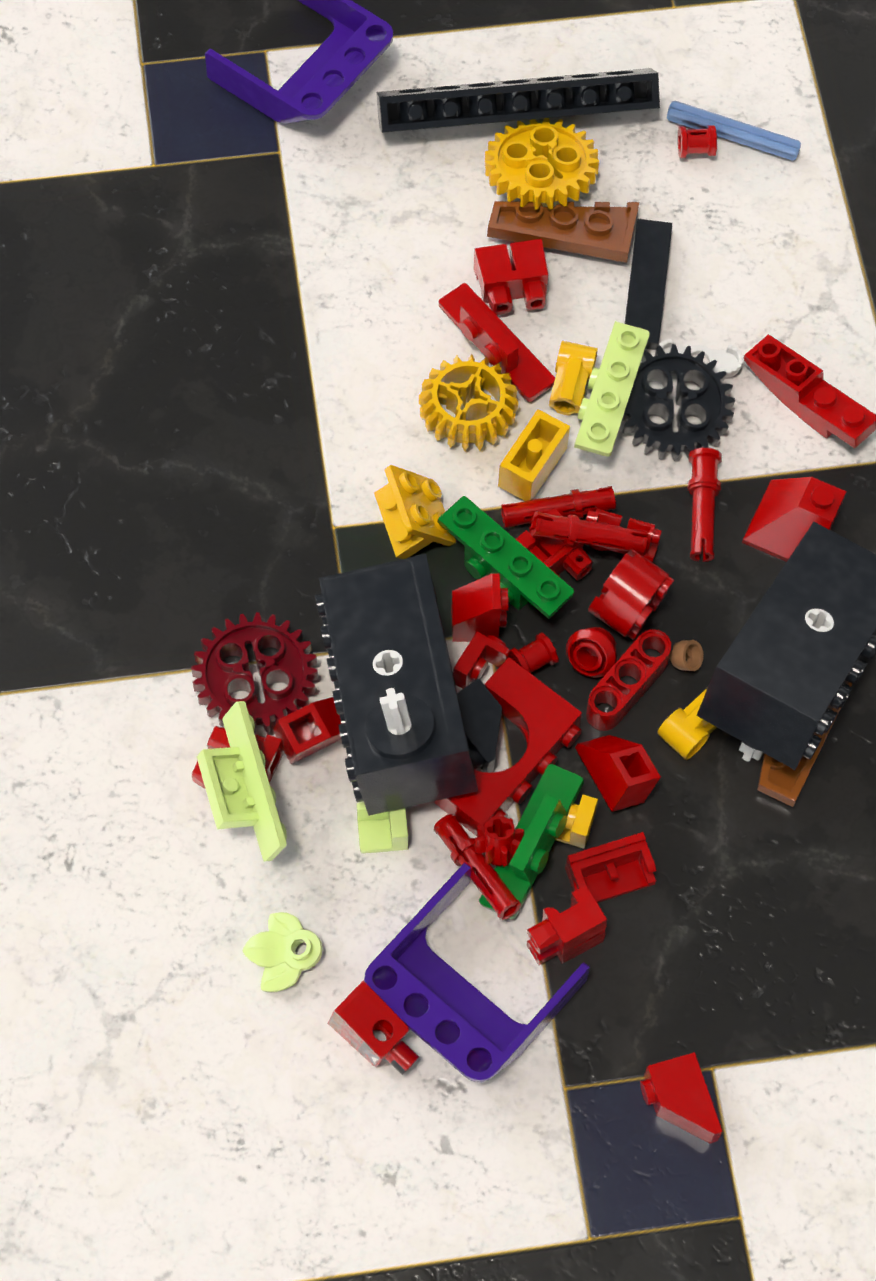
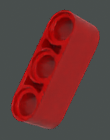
(634, 664)

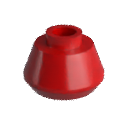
(591, 651)

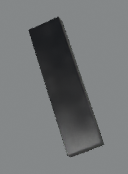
(648, 278)

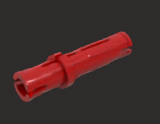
(573, 503)
(573, 530)
(482, 874)

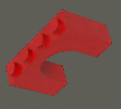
(547, 726)

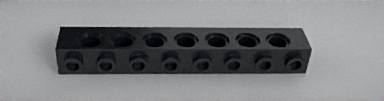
(518, 100)

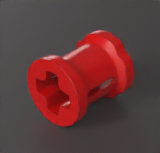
(697, 141)
(535, 654)

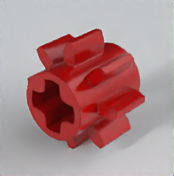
(498, 840)

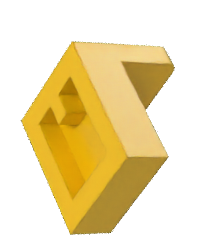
(579, 822)

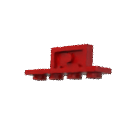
(496, 341)

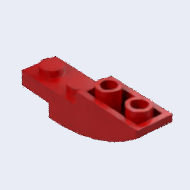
(806, 393)

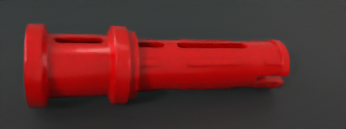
(703, 488)

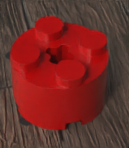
(631, 594)

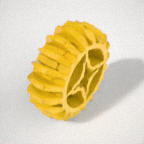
(482, 416)

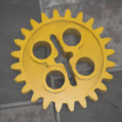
(541, 163)

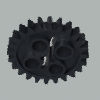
(707, 403)

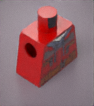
(364, 1013)

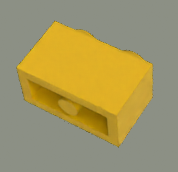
(533, 456)

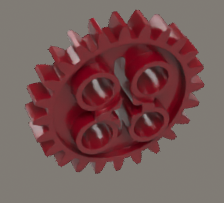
(290, 665)

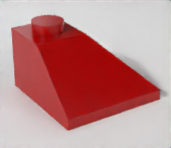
(788, 513)

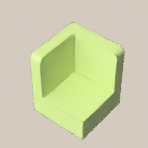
(382, 831)

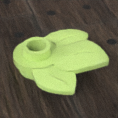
(277, 953)

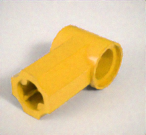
(573, 371)
(685, 730)

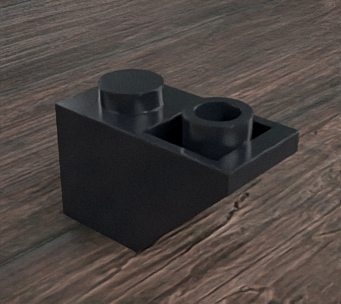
(482, 724)

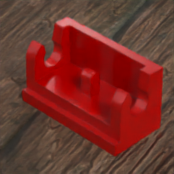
(613, 868)

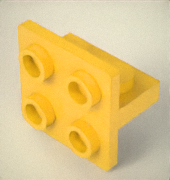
(411, 511)

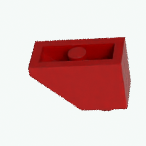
(681, 1096)

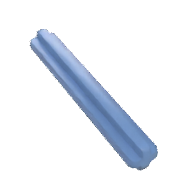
(734, 130)

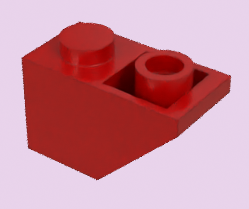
(479, 608)
(308, 729)
(619, 770)

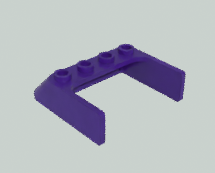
(324, 77)
(445, 1006)

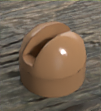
(687, 650)

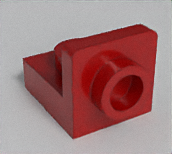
(476, 658)

